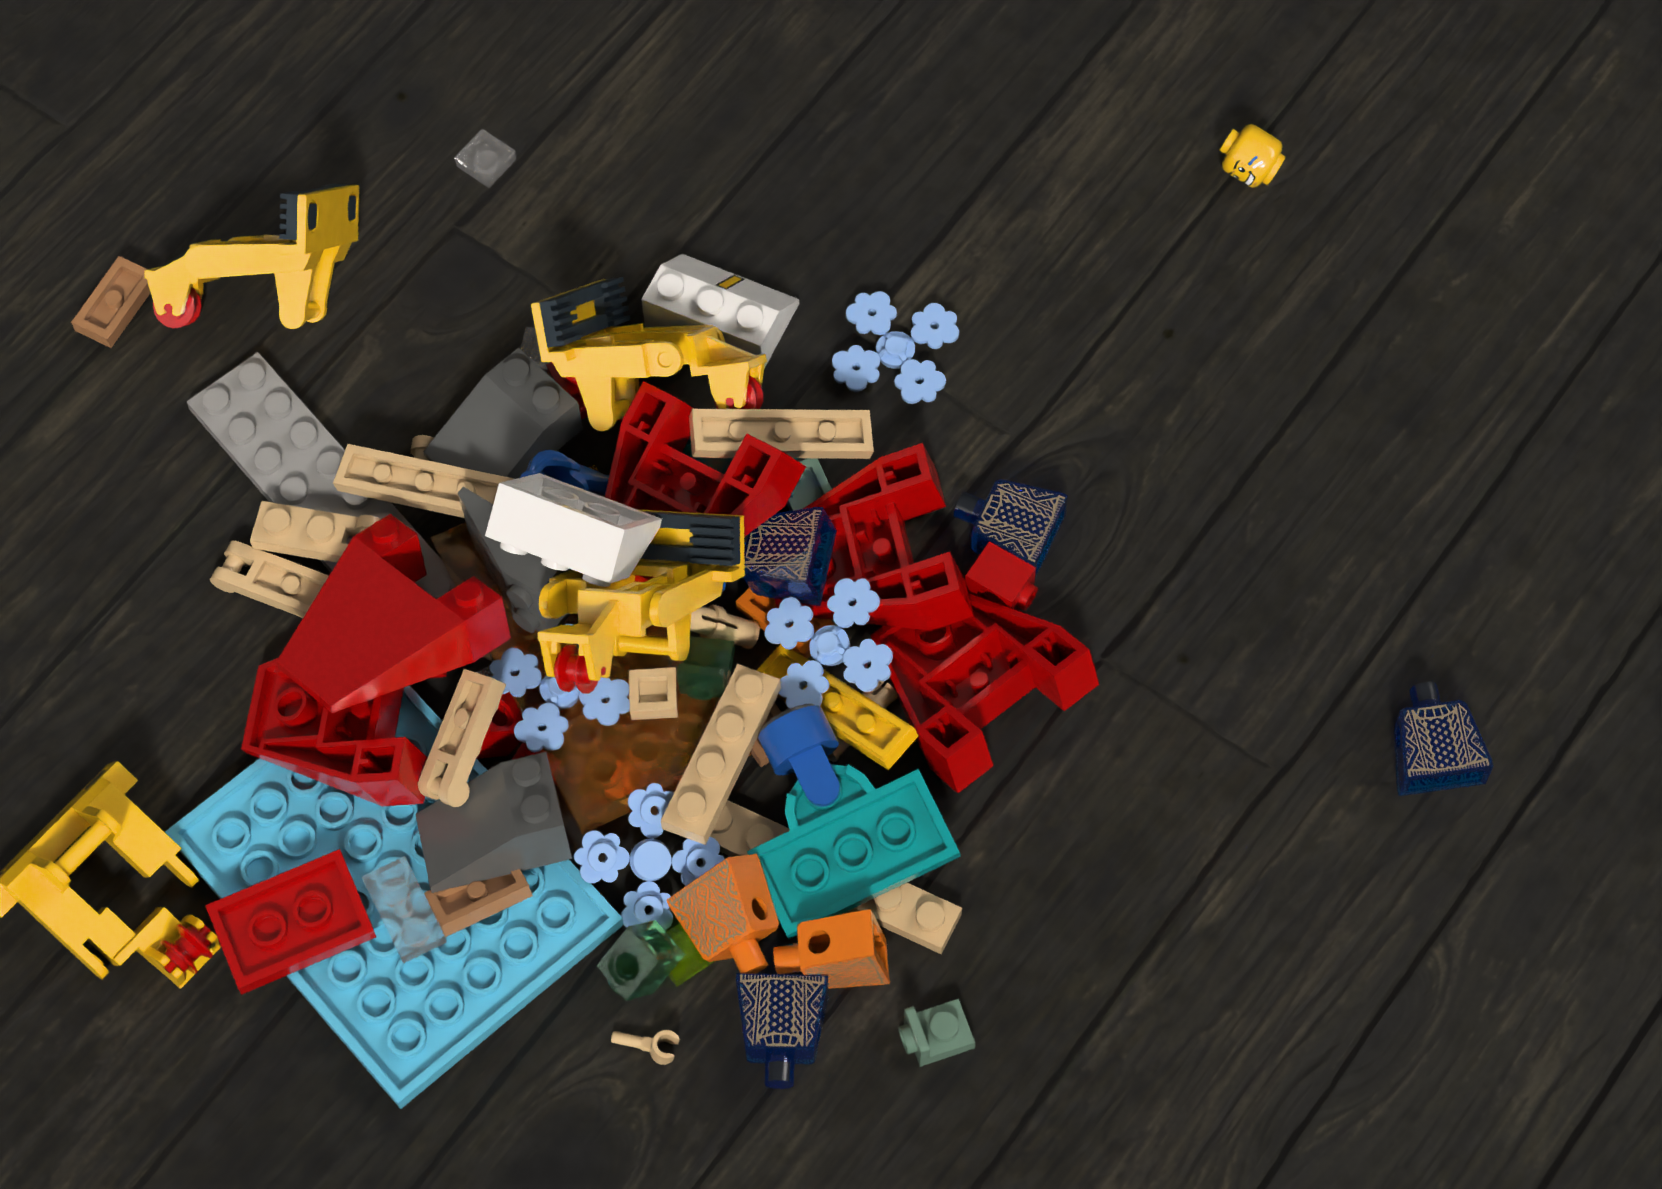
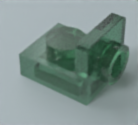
(706, 668)

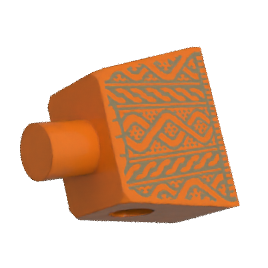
(728, 912)
(842, 946)

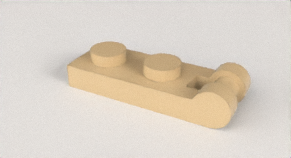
(305, 531)
(268, 579)
(460, 738)

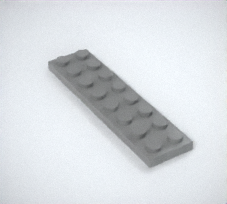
(290, 452)

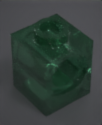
(656, 959)

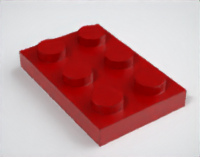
(290, 921)

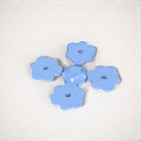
(895, 347)
(829, 644)
(548, 714)
(648, 859)

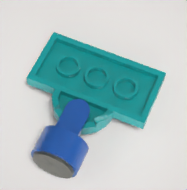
(843, 832)

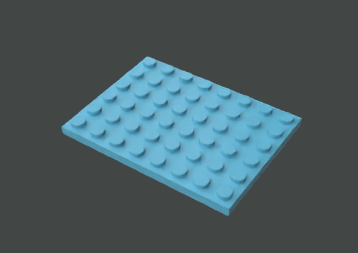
(395, 1017)

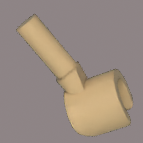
(649, 1044)

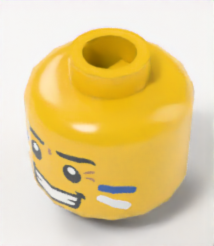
(1252, 155)

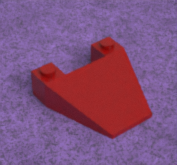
(657, 476)
(875, 544)
(383, 631)
(974, 671)
(341, 748)

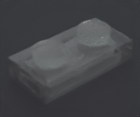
(404, 909)

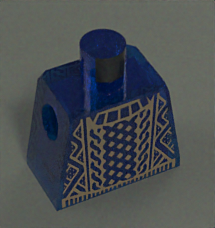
(1014, 518)
(790, 555)
(1438, 745)
(782, 1021)

